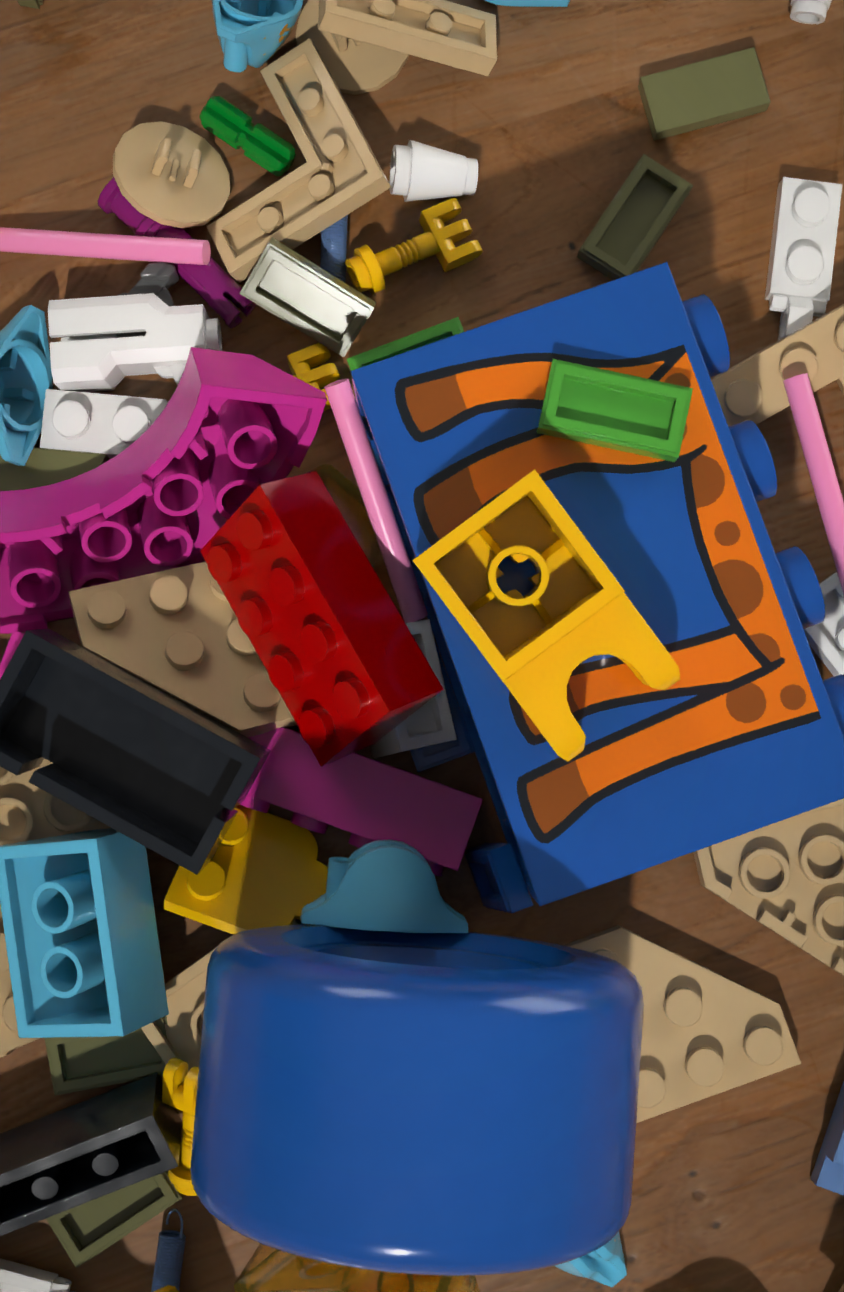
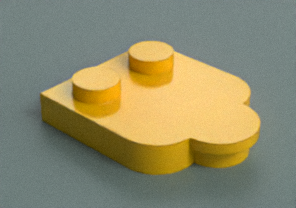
(255, 878)

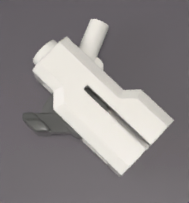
(127, 334)

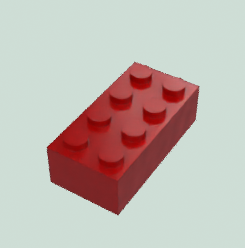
(319, 617)

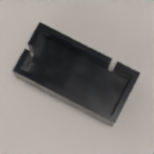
(123, 749)

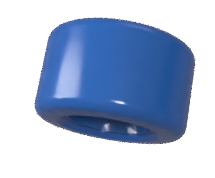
(417, 1097)

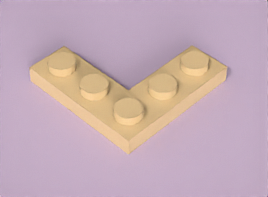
(420, 28)
(331, 184)
(756, 385)

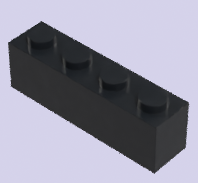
(86, 1152)

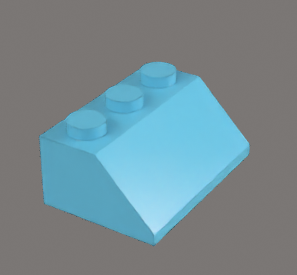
(81, 935)

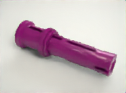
(207, 280)

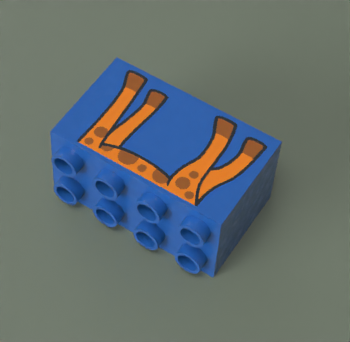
(750, 720)

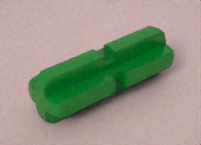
(238, 131)

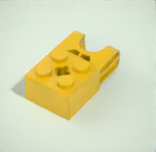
(563, 620)

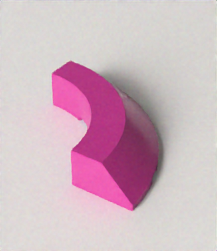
(160, 497)

